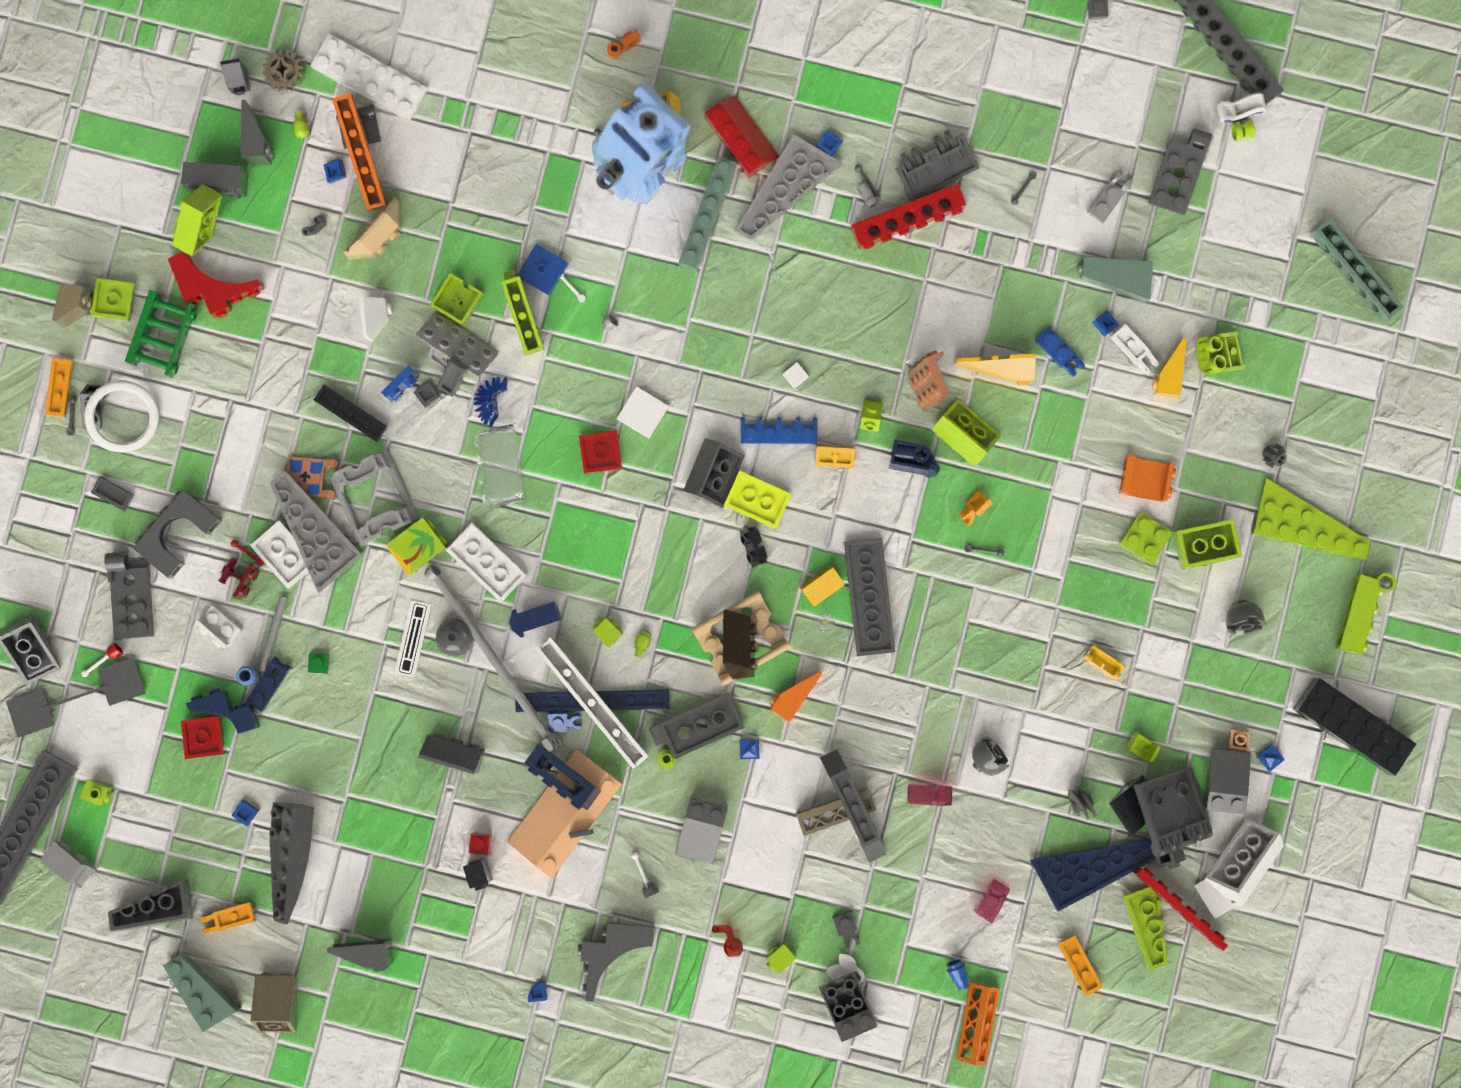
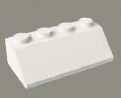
(1245, 861)

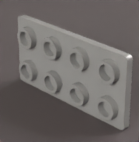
(450, 341)

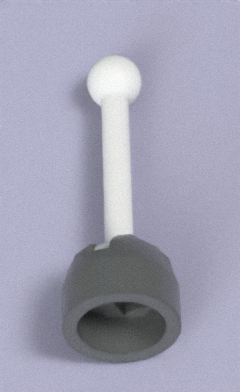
(649, 888)

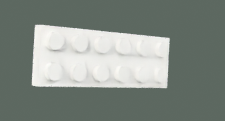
(369, 77)

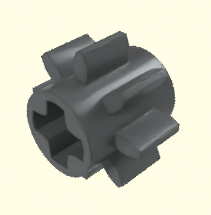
(1274, 455)

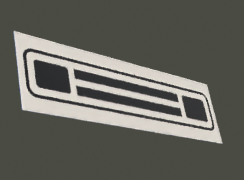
(412, 638)

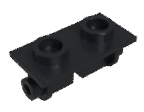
(750, 538)

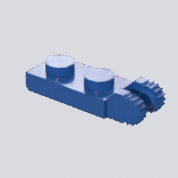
(1058, 350)

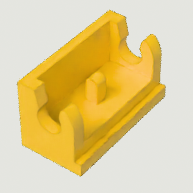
(835, 456)
(822, 585)

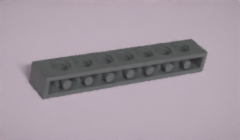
(1237, 44)

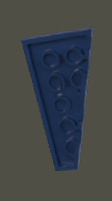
(1081, 873)

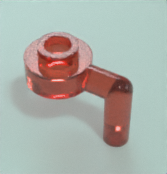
(732, 946)

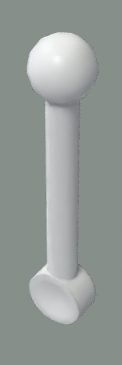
(581, 298)

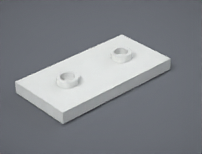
(486, 562)

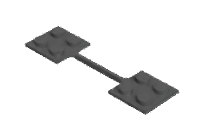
(33, 712)

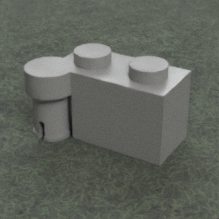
(67, 863)

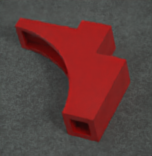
(217, 294)

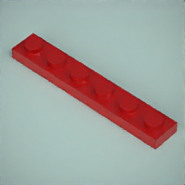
(1186, 912)

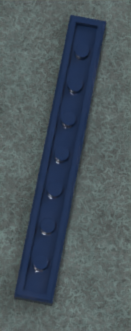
(614, 699)

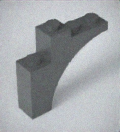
(600, 954)

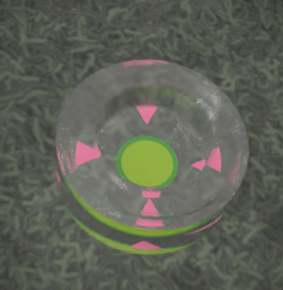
(825, 622)

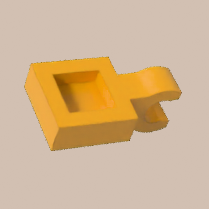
(975, 505)

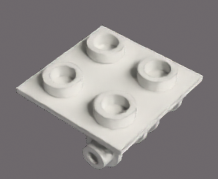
(1214, 900)

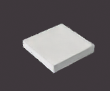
(642, 412)

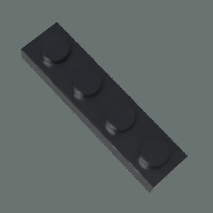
(350, 413)

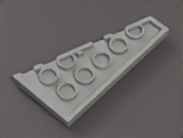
(792, 177)
(320, 542)

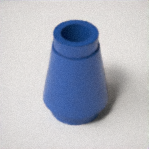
(957, 972)

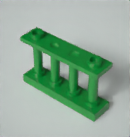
(148, 320)

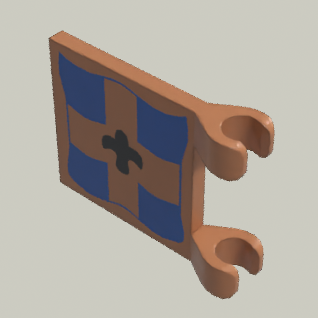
(310, 475)

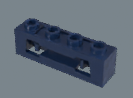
(538, 760)

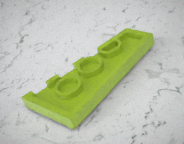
(1145, 916)

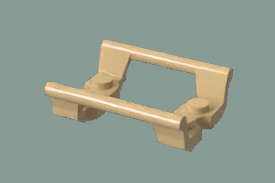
(760, 616)

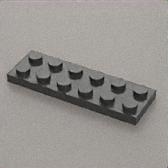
(869, 597)

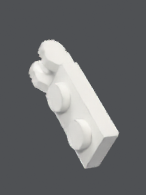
(1133, 348)

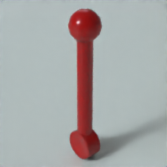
(260, 562)

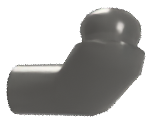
(315, 229)

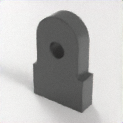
(581, 833)

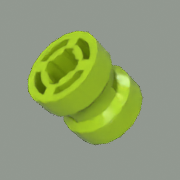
(1243, 130)

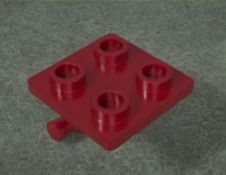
(243, 588)

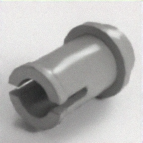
(867, 195)

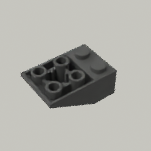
(848, 1006)

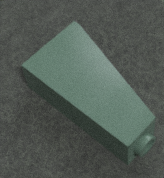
(1122, 276)

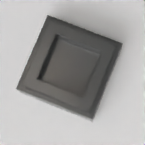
(426, 394)

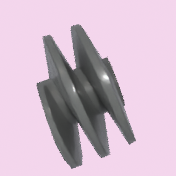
(1081, 801)

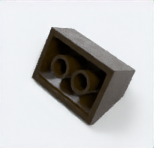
(739, 645)

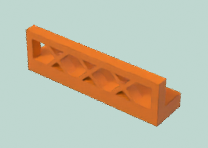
(981, 1025)

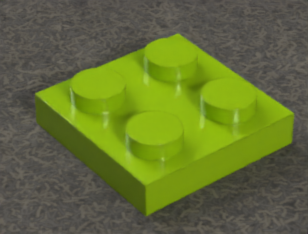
(113, 299)
(1145, 538)

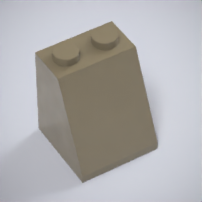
(274, 1003)

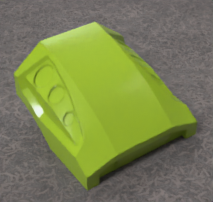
(1219, 353)

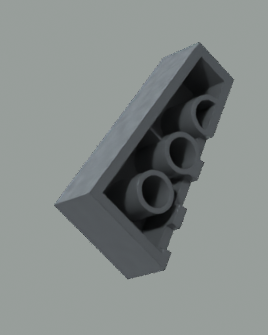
(160, 907)

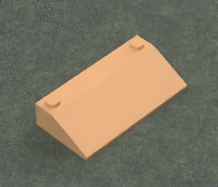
(546, 829)

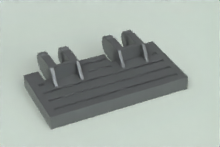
(939, 169)

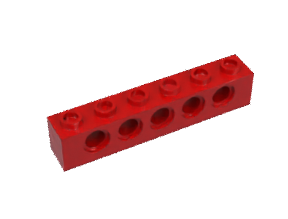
(951, 194)

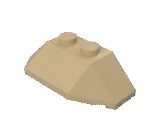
(378, 234)

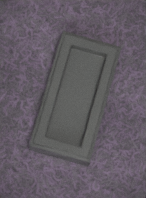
(452, 377)
(112, 493)

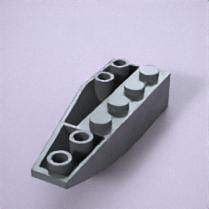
(289, 855)

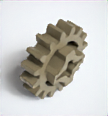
(291, 70)

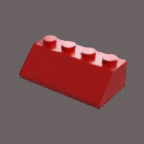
(740, 136)

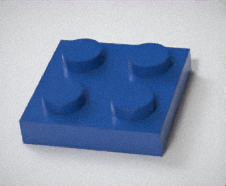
(395, 389)

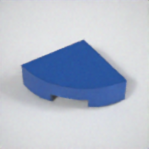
(538, 992)

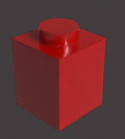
(480, 843)

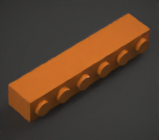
(359, 151)

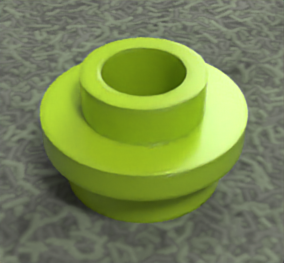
(660, 759)

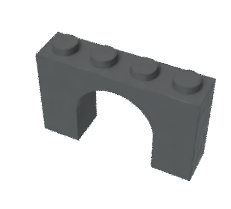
(152, 544)

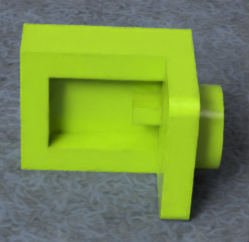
(871, 415)
(1143, 747)

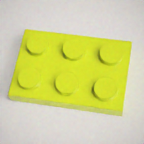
(757, 500)

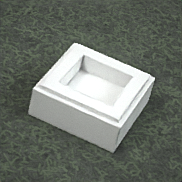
(795, 375)

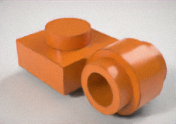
(628, 41)

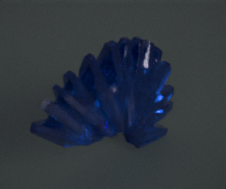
(487, 399)

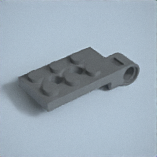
(1190, 159)

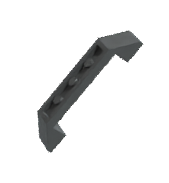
(853, 805)

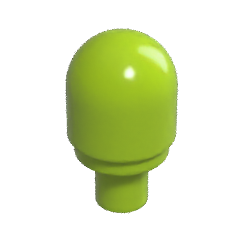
(300, 125)
(642, 643)

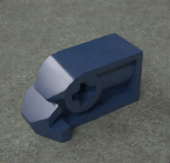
(906, 459)
(533, 618)

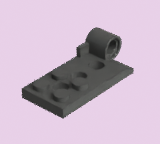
(117, 570)
(669, 730)

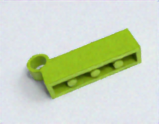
(521, 313)
(1360, 611)

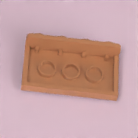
(928, 381)

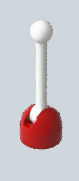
(113, 651)

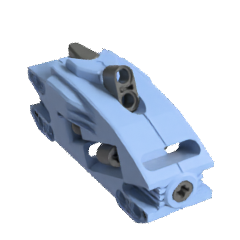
(641, 148)

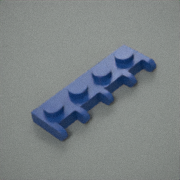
(778, 432)

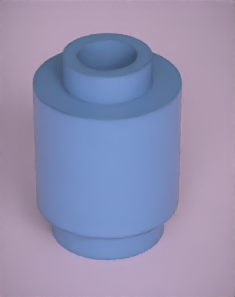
(242, 675)

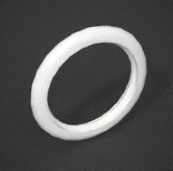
(121, 385)

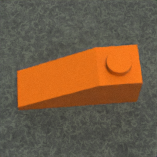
(790, 700)

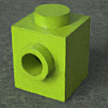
(607, 631)
(97, 792)
(779, 958)

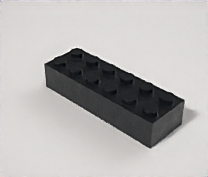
(1354, 726)

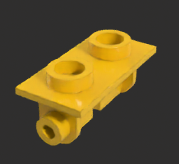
(1102, 660)

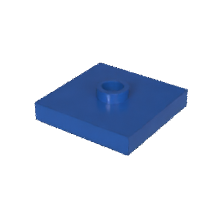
(542, 269)

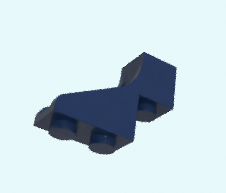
(219, 704)

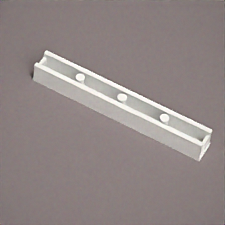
(592, 702)

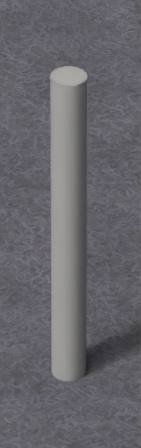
(272, 633)

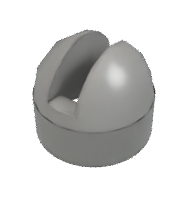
(610, 322)

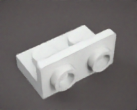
(218, 627)

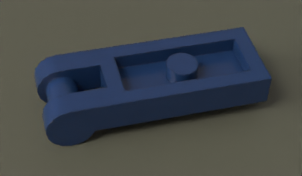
(268, 684)

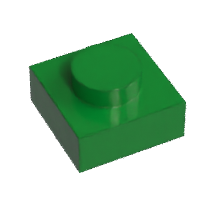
(318, 663)

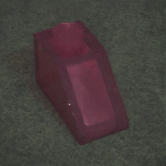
(930, 795)
(992, 900)

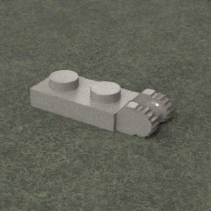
(1109, 199)

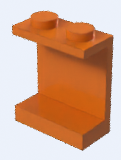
(1147, 479)

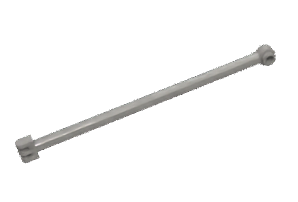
(550, 741)

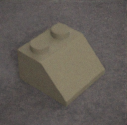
(71, 304)

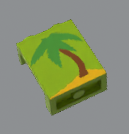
(417, 545)

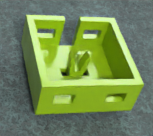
(454, 289)

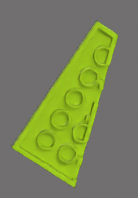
(1294, 521)

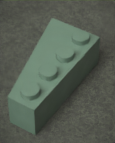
(200, 993)

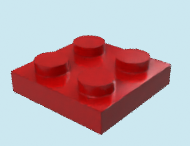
(600, 452)
(202, 737)

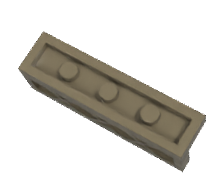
(828, 807)

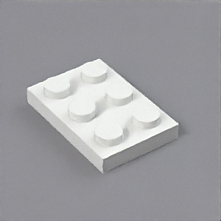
(281, 554)

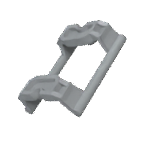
(392, 519)

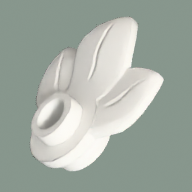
(846, 966)

